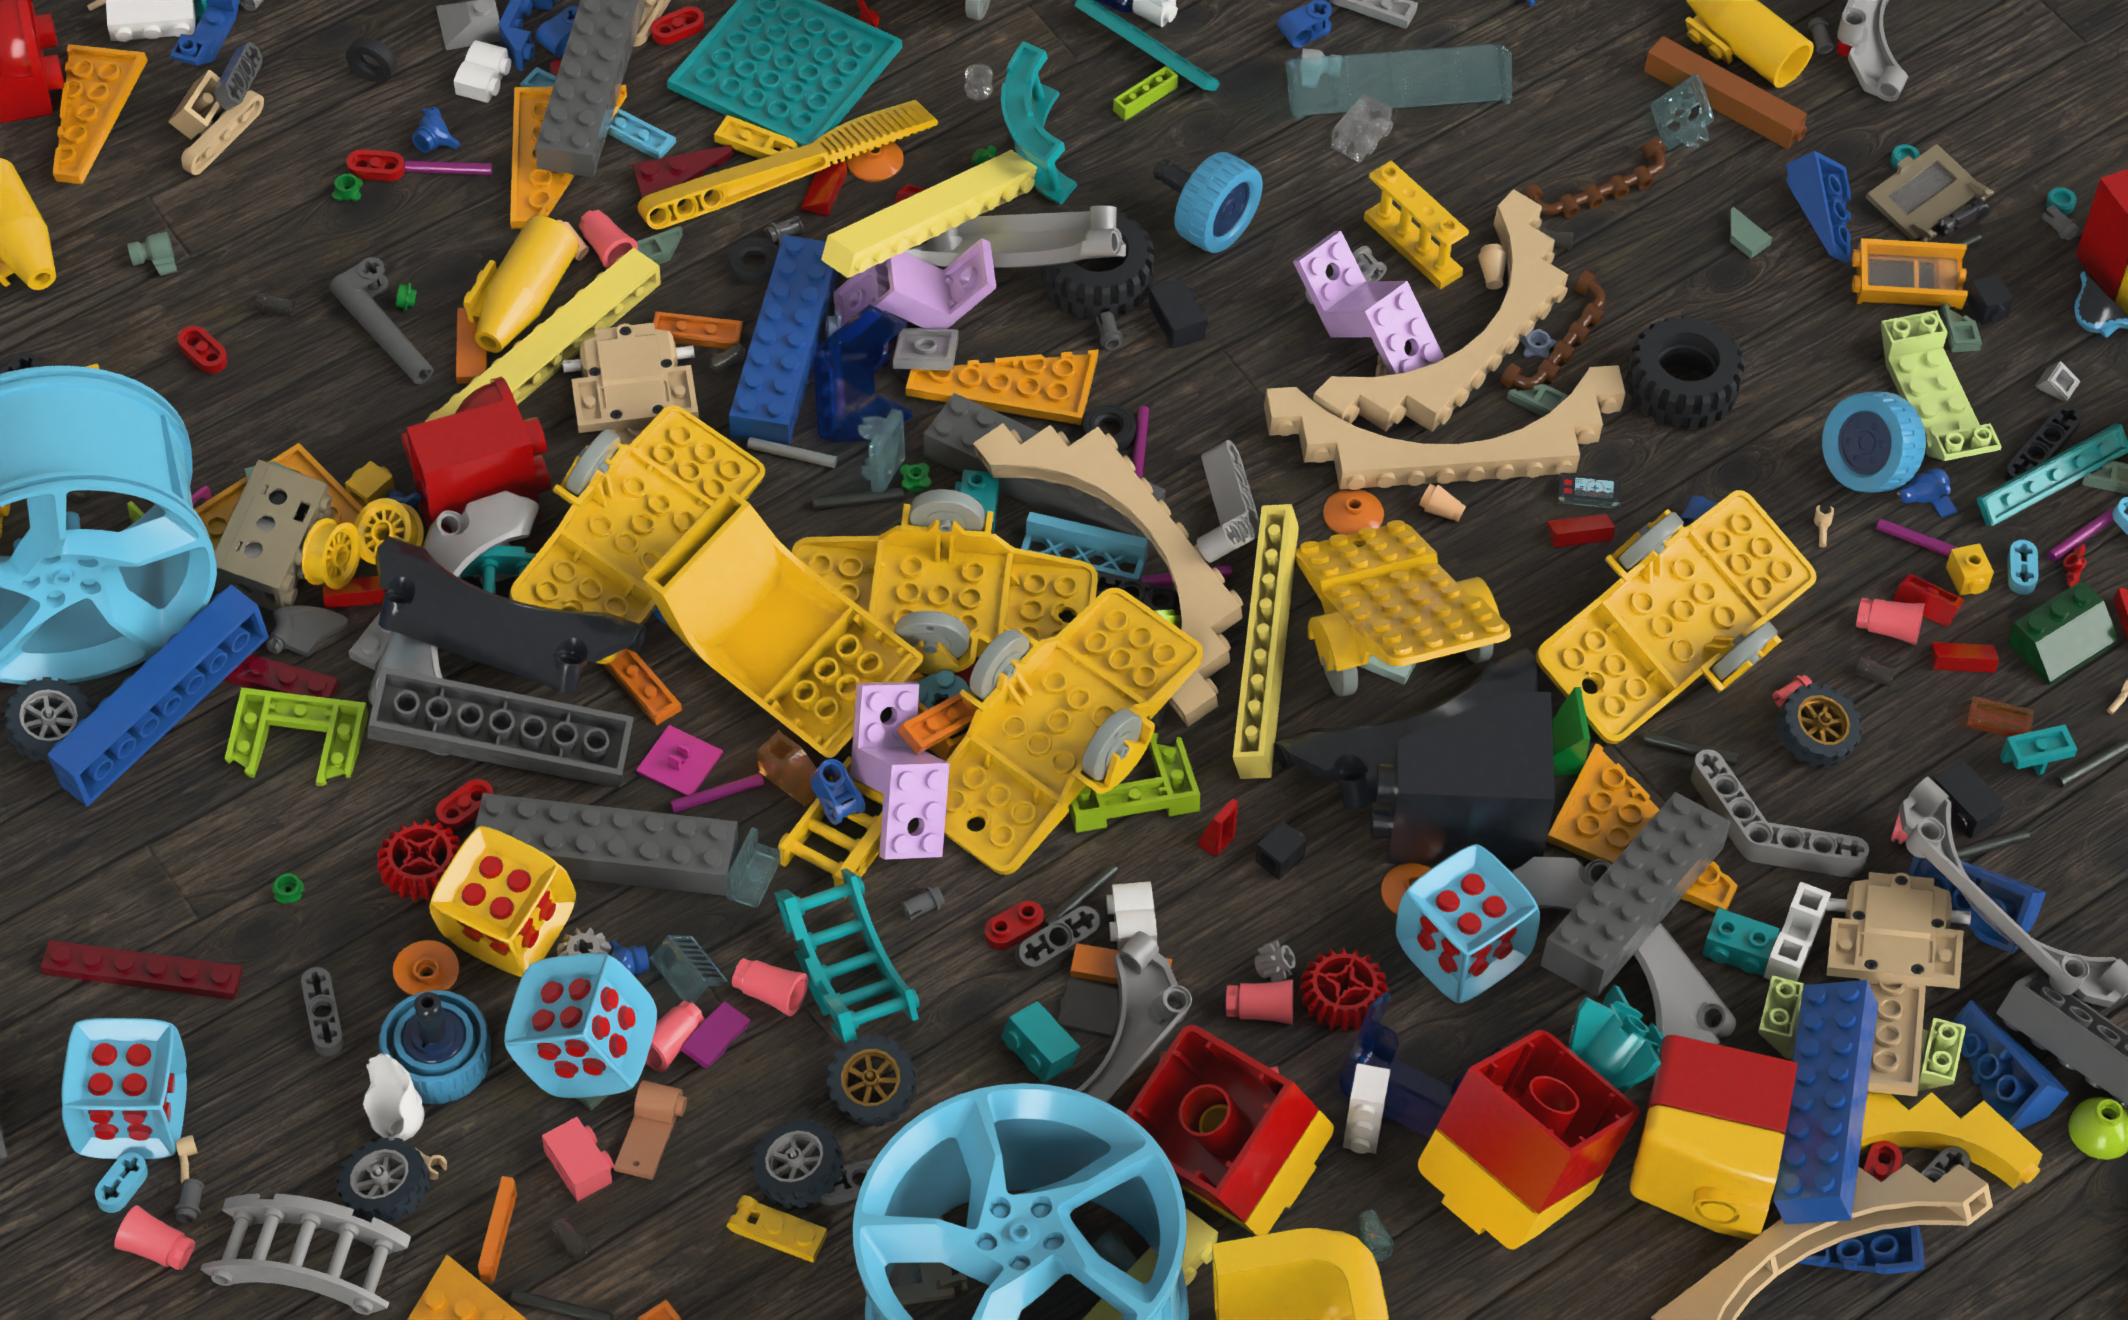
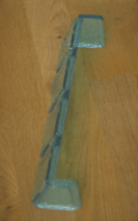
(1400, 78)

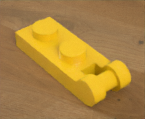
(751, 138)
(777, 1229)

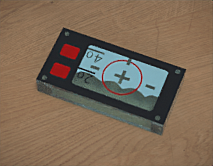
(1589, 490)

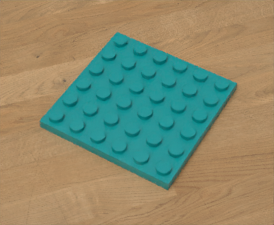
(785, 66)

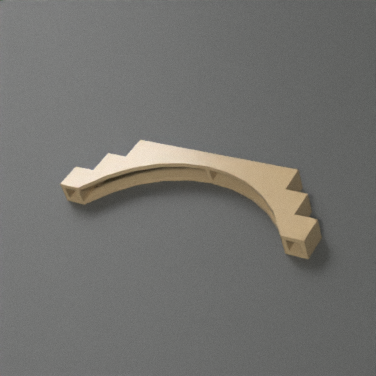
(1435, 390)
(1374, 460)
(1101, 471)
(1897, 1202)

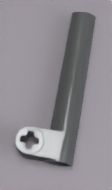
(356, 293)

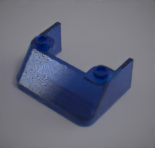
(846, 375)
(1411, 1095)

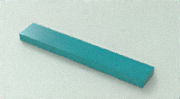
(1148, 44)
(2053, 474)

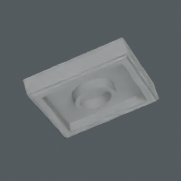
(925, 349)

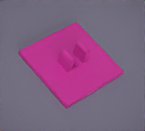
(679, 761)

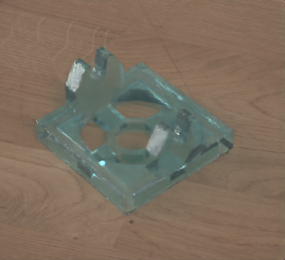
(1683, 97)
(883, 432)

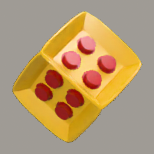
(502, 900)

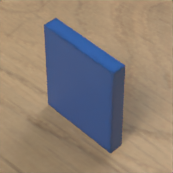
(1944, 506)

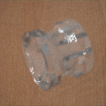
(978, 81)

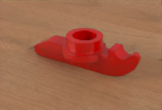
(868, 16)
(2074, 564)

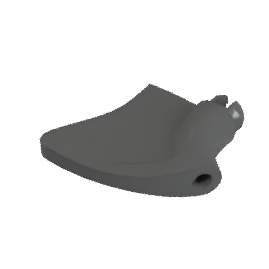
(303, 628)

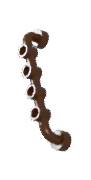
(1617, 185)
(1563, 350)

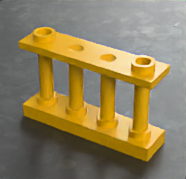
(1405, 236)
(862, 850)

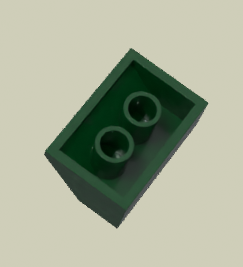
(2064, 632)

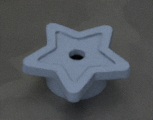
(833, 323)
(1537, 337)

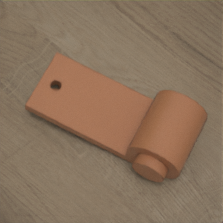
(650, 1129)

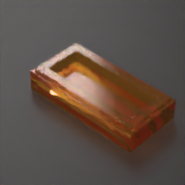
(1999, 717)

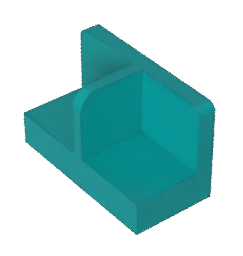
(2039, 748)

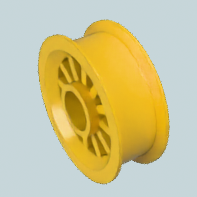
(386, 515)
(331, 553)

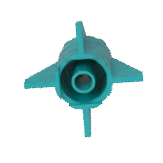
(1616, 1040)

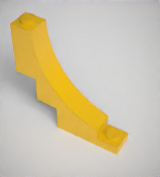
(1934, 1126)

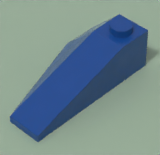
(1822, 193)
(2014, 897)
(2006, 1072)
(1876, 1252)

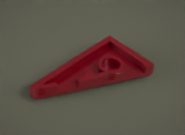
(674, 170)

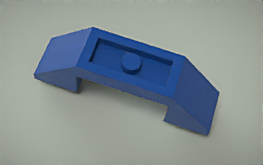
(510, 29)
(208, 35)

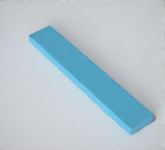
(622, 126)

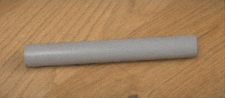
(792, 452)

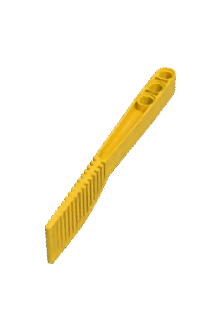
(772, 171)

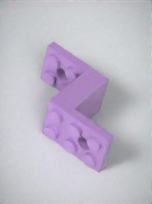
(919, 289)
(1367, 309)
(910, 782)

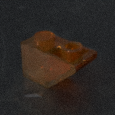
(787, 767)

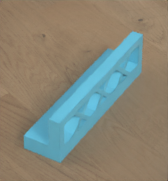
(1087, 542)

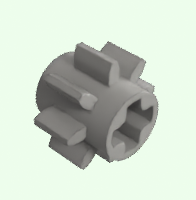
(1275, 961)

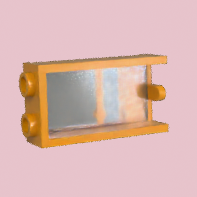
(1909, 273)

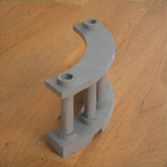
(312, 1214)

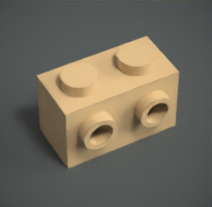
(197, 107)

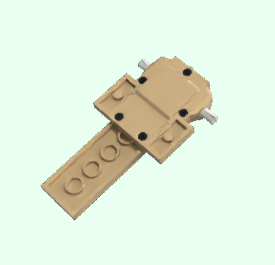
(630, 379)
(1900, 943)

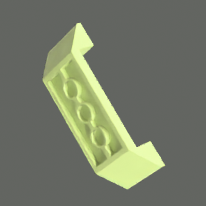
(1930, 385)
(1939, 1045)

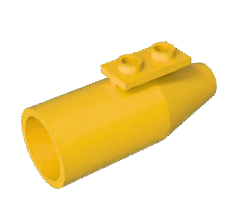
(1752, 35)
(23, 234)
(523, 283)

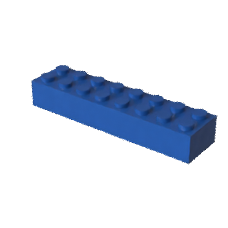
(784, 343)
(158, 695)
(1827, 1103)

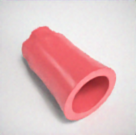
(605, 237)
(1891, 618)
(771, 985)
(1261, 1001)
(672, 1033)
(153, 1239)

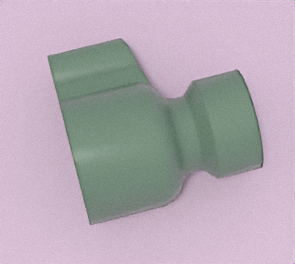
(157, 249)

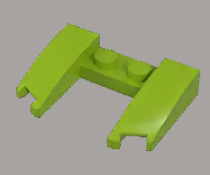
(260, 709)
(1171, 790)

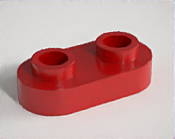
(677, 25)
(376, 165)
(206, 354)
(462, 804)
(1016, 924)
(1887, 1151)

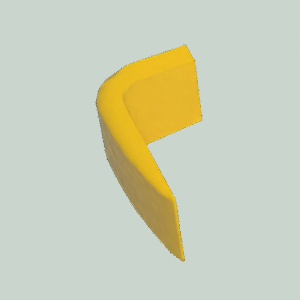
(774, 624)
(1297, 1278)

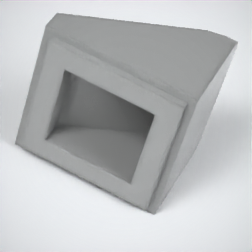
(2058, 381)

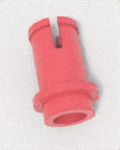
(1785, 692)

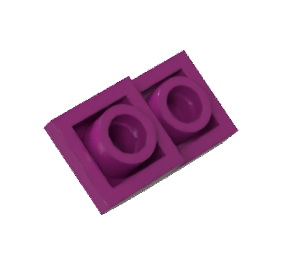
(715, 1034)

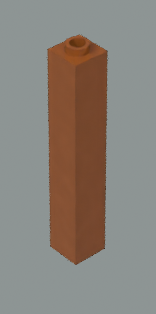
(1728, 93)

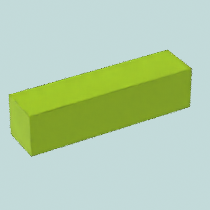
(1145, 93)

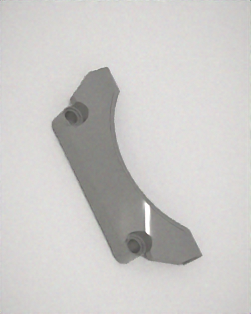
(1870, 55)
(1030, 238)
(475, 531)
(1928, 823)
(1679, 991)
(1144, 1014)

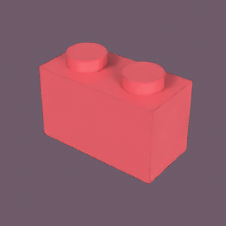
(577, 1158)

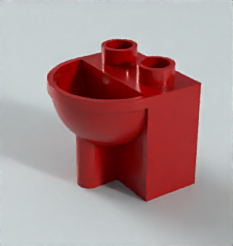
(24, 69)
(476, 453)

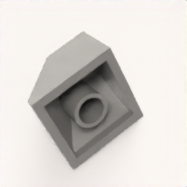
(468, 21)

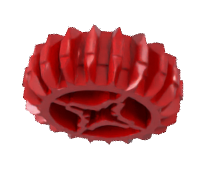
(421, 848)
(1329, 977)

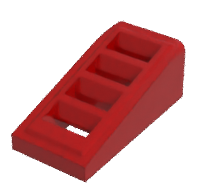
(1220, 830)

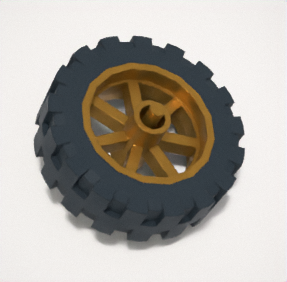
(1811, 742)
(867, 1049)

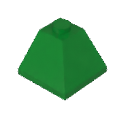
(1570, 735)

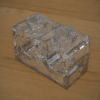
(1362, 128)

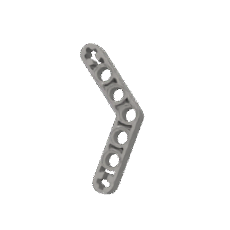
(1232, 502)
(1841, 853)

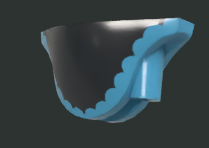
(2096, 311)

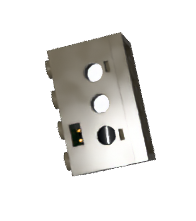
(267, 535)

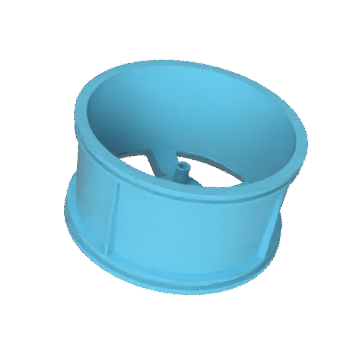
(91, 598)
(1020, 1243)

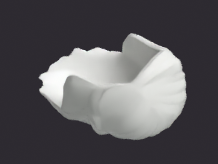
(392, 1100)

